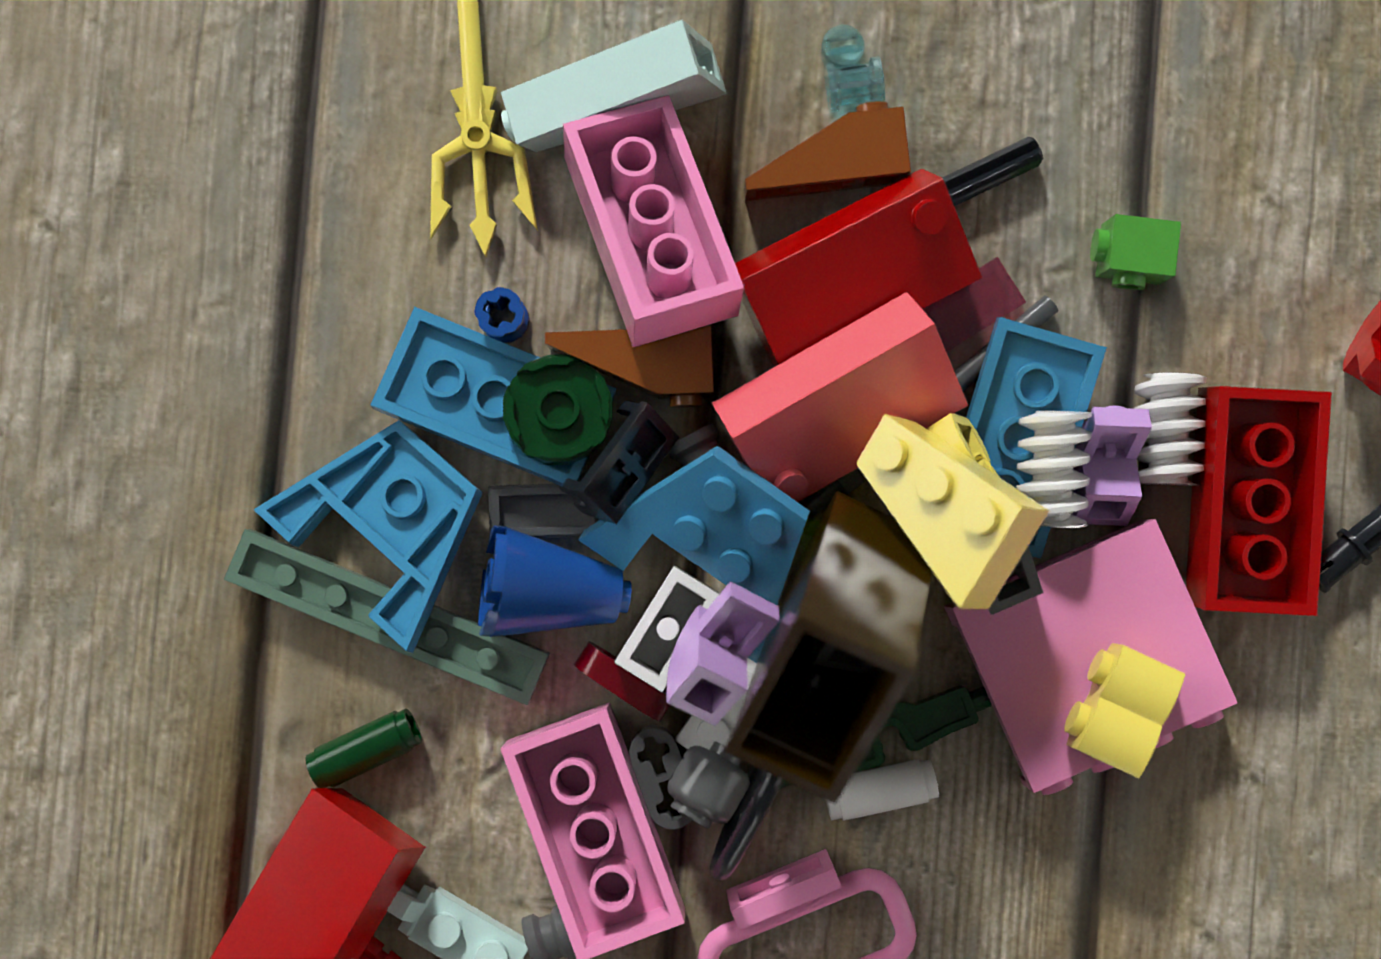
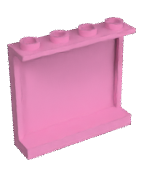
(1041, 650)

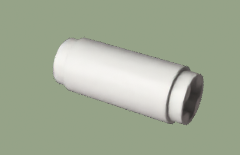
(886, 790)

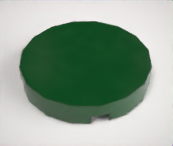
(557, 409)

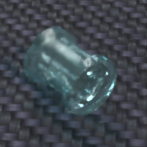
(854, 83)

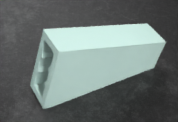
(654, 65)

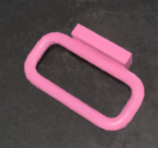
(802, 890)

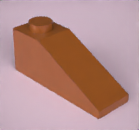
(851, 153)
(664, 368)

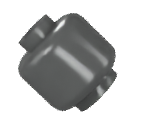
(708, 785)

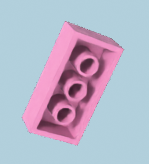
(652, 220)
(593, 832)

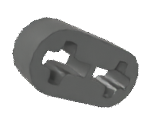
(648, 778)

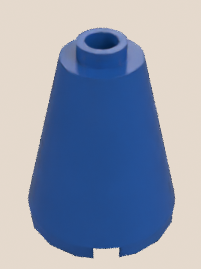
(545, 587)

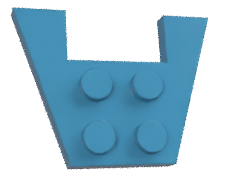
(402, 503)
(716, 518)

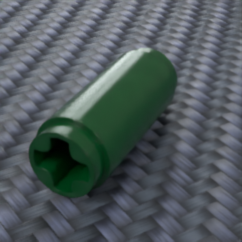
(363, 749)

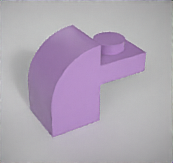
(1113, 468)
(712, 653)

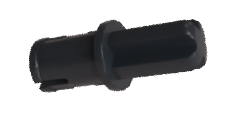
(1350, 549)

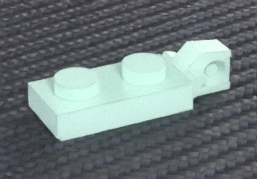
(453, 927)

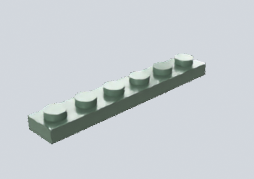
(348, 598)

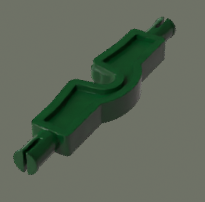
(927, 721)

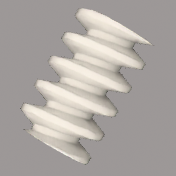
(1170, 429)
(1054, 465)

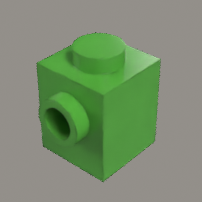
(1136, 251)

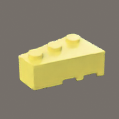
(951, 508)

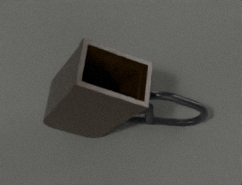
(814, 723)

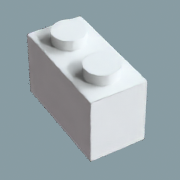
(656, 634)

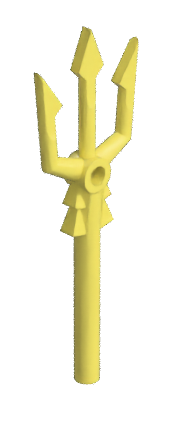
(476, 123)

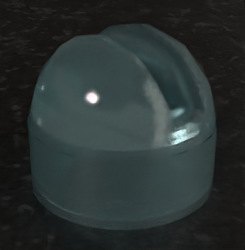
(843, 55)

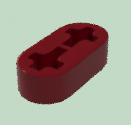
(600, 667)

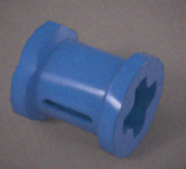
(498, 300)

